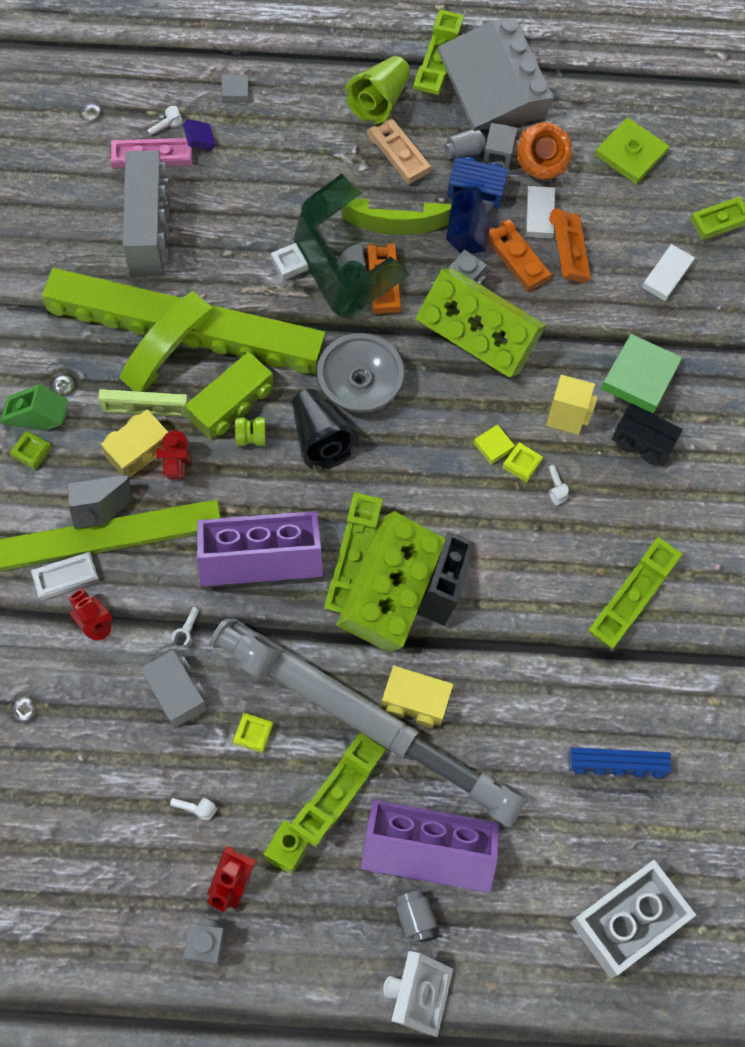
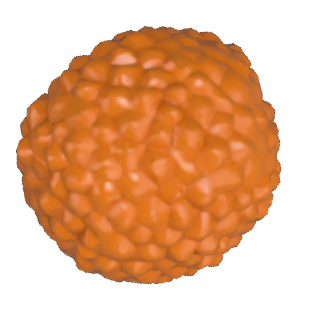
(544, 151)

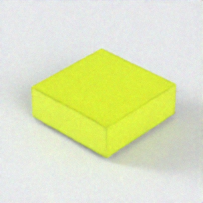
(494, 444)
(522, 462)
(253, 733)

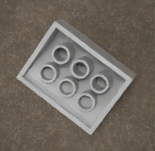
(496, 75)

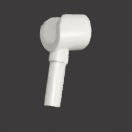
(173, 119)
(560, 491)
(187, 627)
(204, 810)

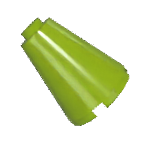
(377, 89)

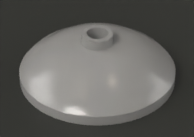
(360, 358)

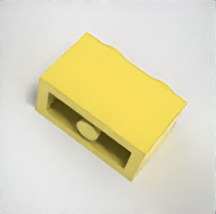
(571, 405)
(134, 443)
(416, 697)

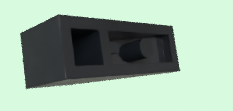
(447, 579)

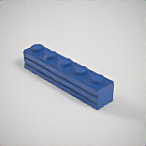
(619, 762)

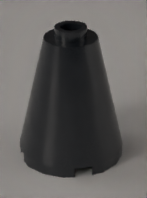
(321, 431)

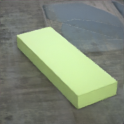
(137, 402)

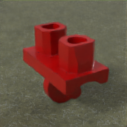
(174, 455)
(90, 615)
(230, 879)

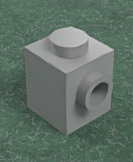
(501, 145)
(470, 267)
(204, 943)

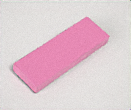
(172, 150)

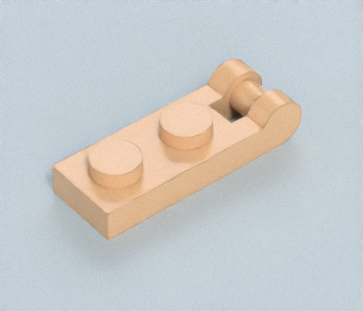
(399, 150)

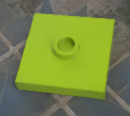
(631, 150)

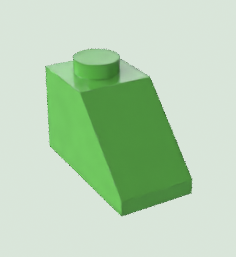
(35, 409)

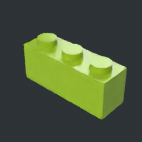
(230, 396)

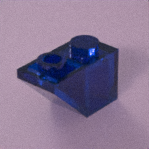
(468, 222)

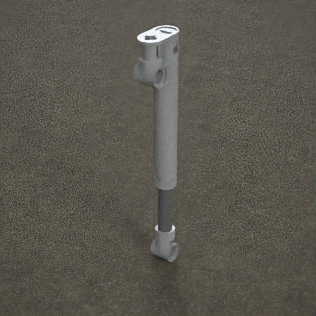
(265, 658)

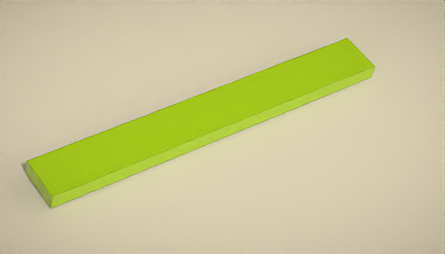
(114, 535)

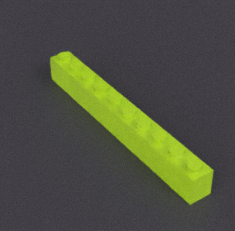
(222, 332)

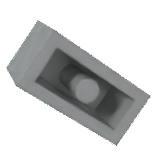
(174, 688)

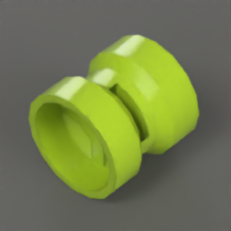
(243, 431)

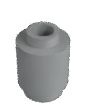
(465, 144)
(416, 916)

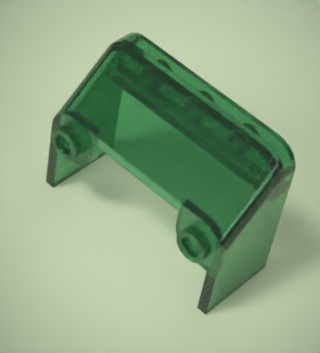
(346, 286)

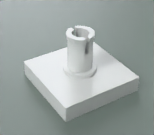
(420, 993)

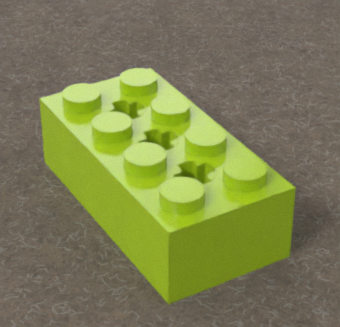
(497, 317)
(399, 555)

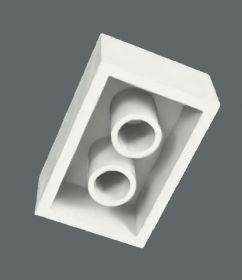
(632, 919)

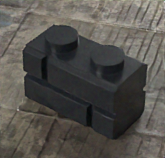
(646, 435)

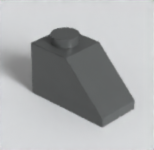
(98, 500)

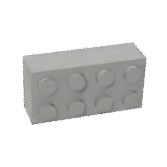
(145, 213)

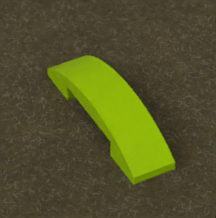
(432, 73)
(396, 221)
(163, 339)
(359, 531)
(635, 593)
(338, 790)

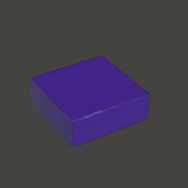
(199, 135)

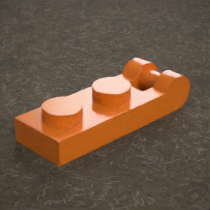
(570, 245)
(518, 256)
(390, 300)

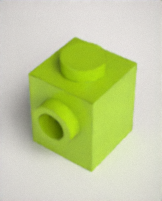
(286, 849)

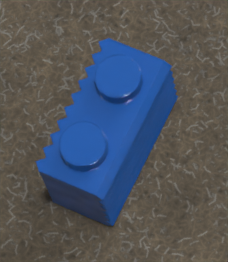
(489, 178)

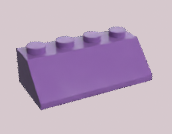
(259, 548)
(431, 846)

